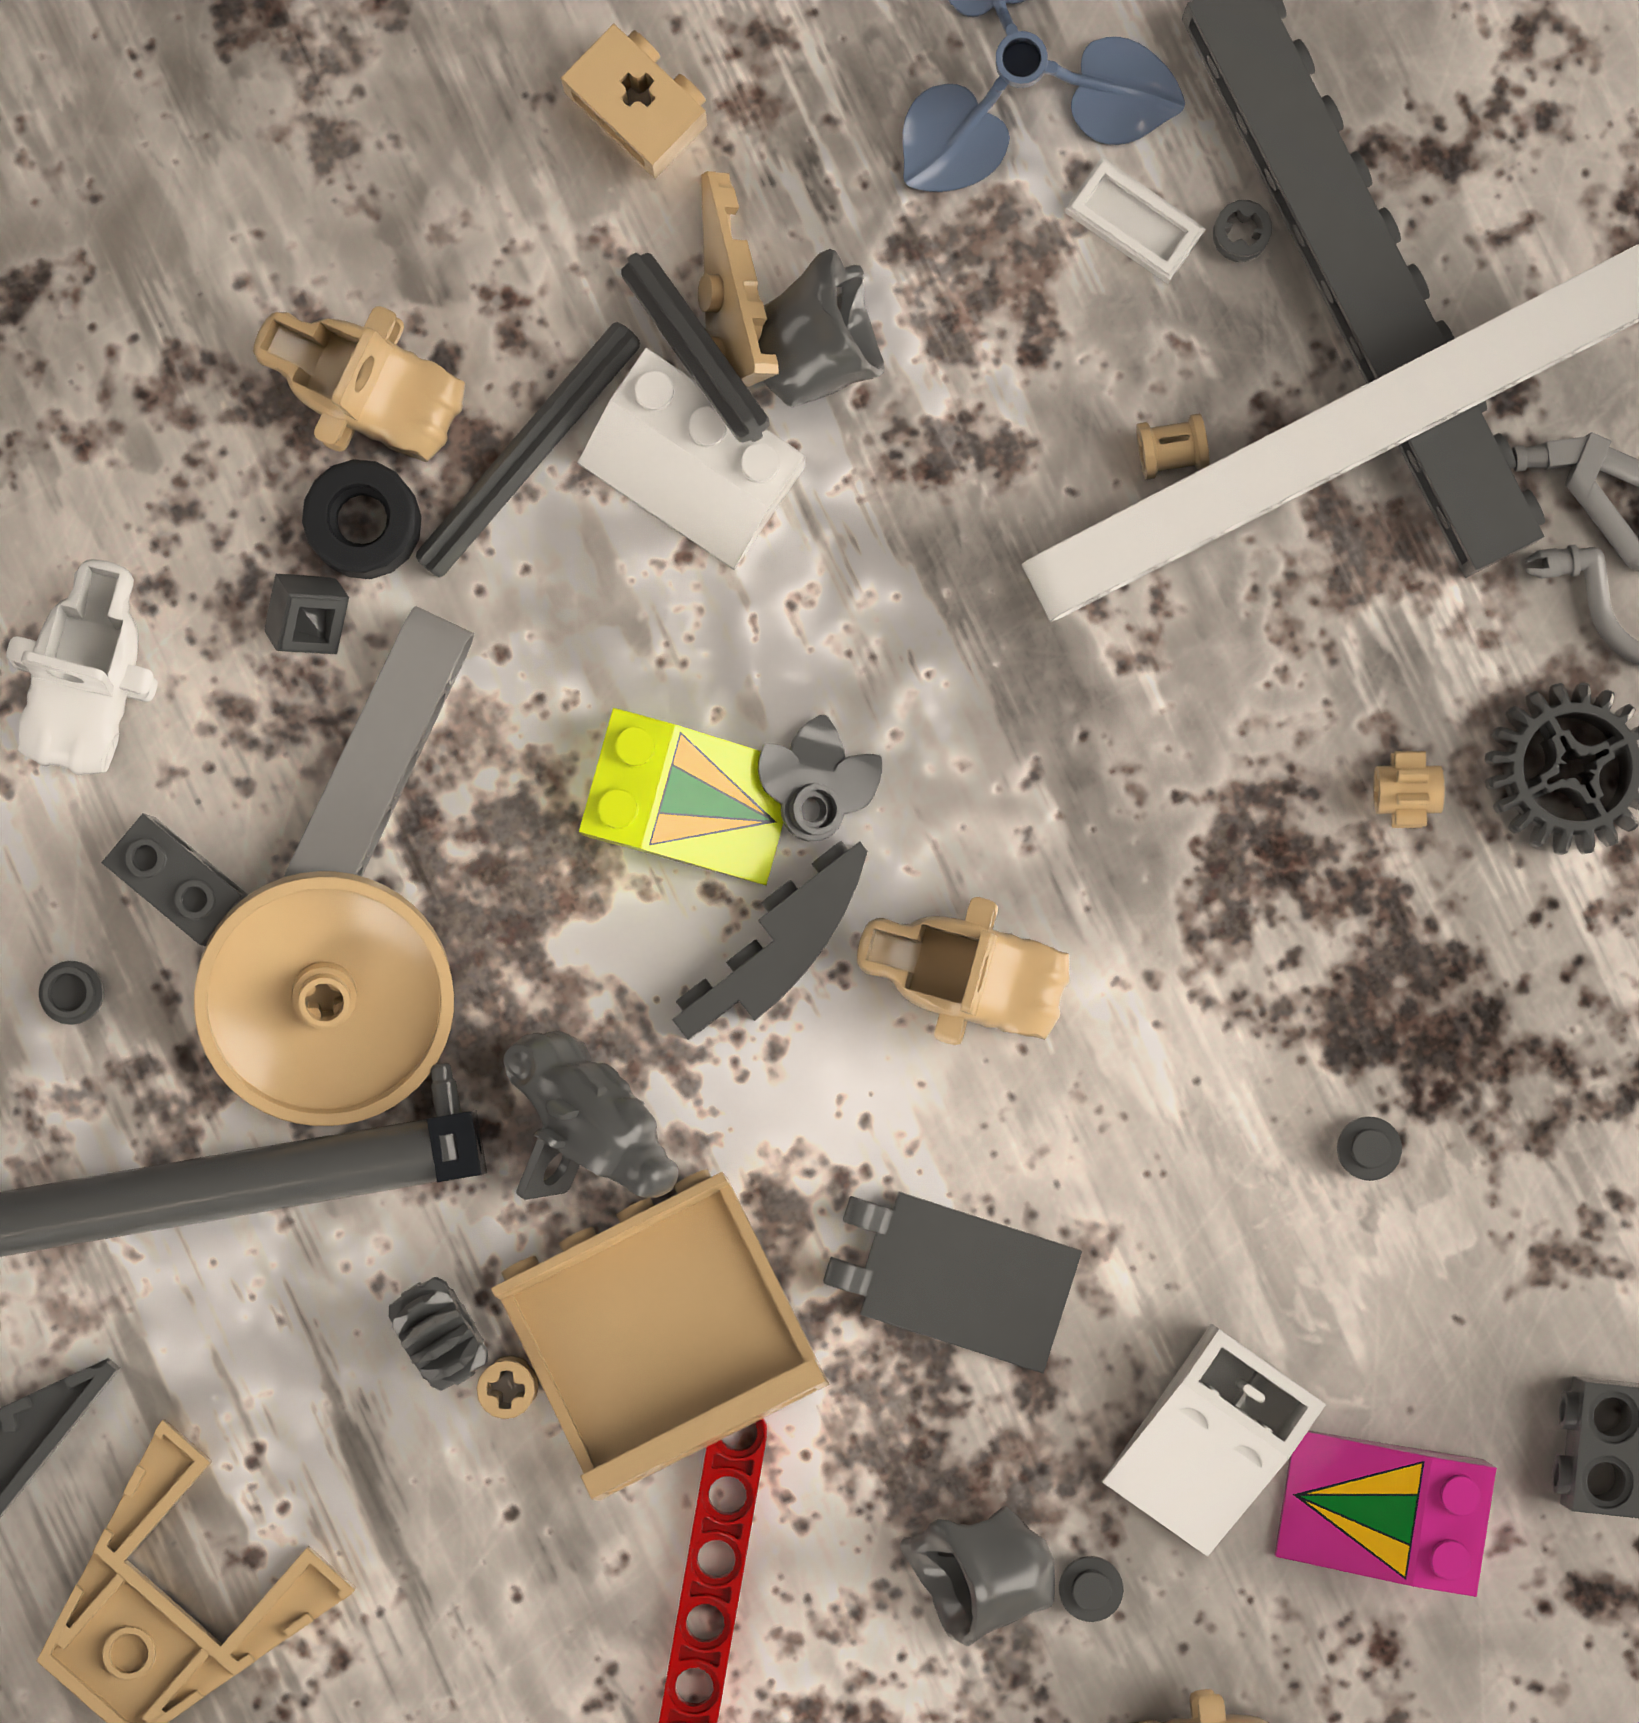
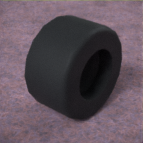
(349, 481)

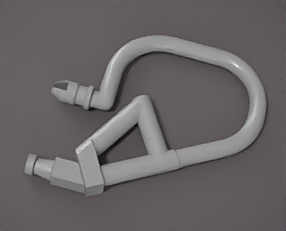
(1586, 457)

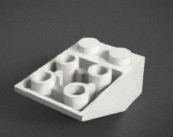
(1213, 1440)

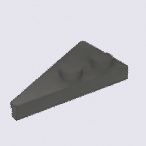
(40, 1422)

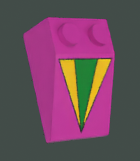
(1387, 1512)

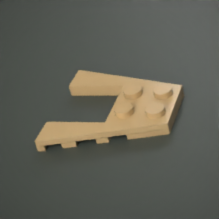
(133, 1647)

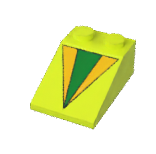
(682, 798)

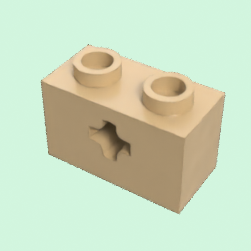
(648, 134)

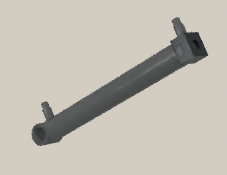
(248, 1179)

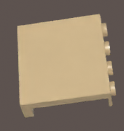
(659, 1333)

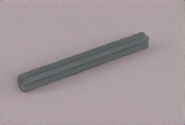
(528, 449)

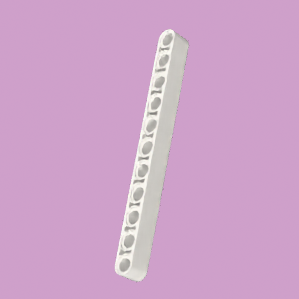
(1338, 436)

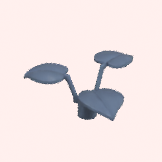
(957, 143)

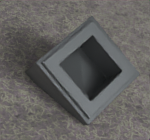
(306, 614)

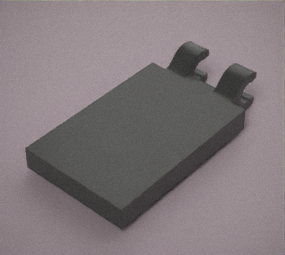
(959, 1278)

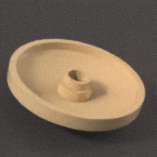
(323, 998)

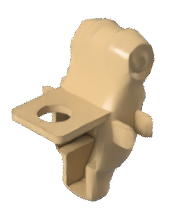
(363, 381)
(969, 972)

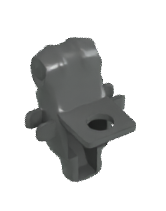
(586, 1118)

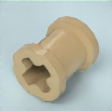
(1172, 446)
(492, 1400)

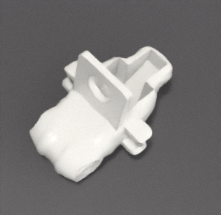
(82, 673)

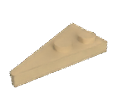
(730, 285)

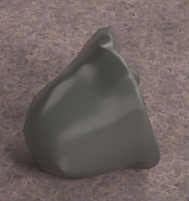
(819, 336)
(982, 1573)

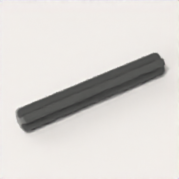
(695, 348)

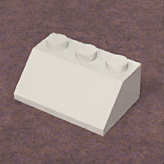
(684, 465)

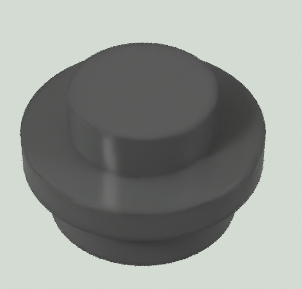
(71, 992)
(1369, 1148)
(1091, 1589)

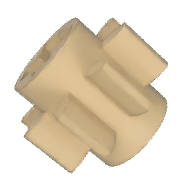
(1408, 789)

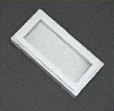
(1134, 220)

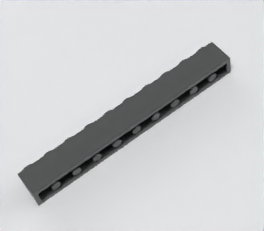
(1358, 265)

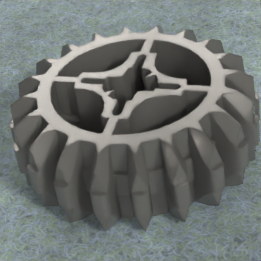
(1556, 742)

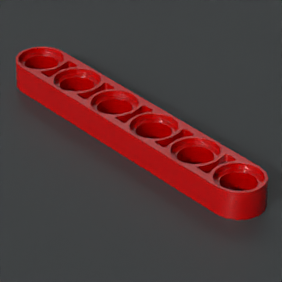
(718, 1591)

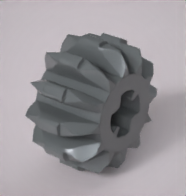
(438, 1333)

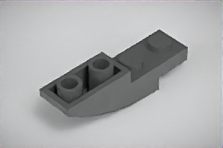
(800, 927)

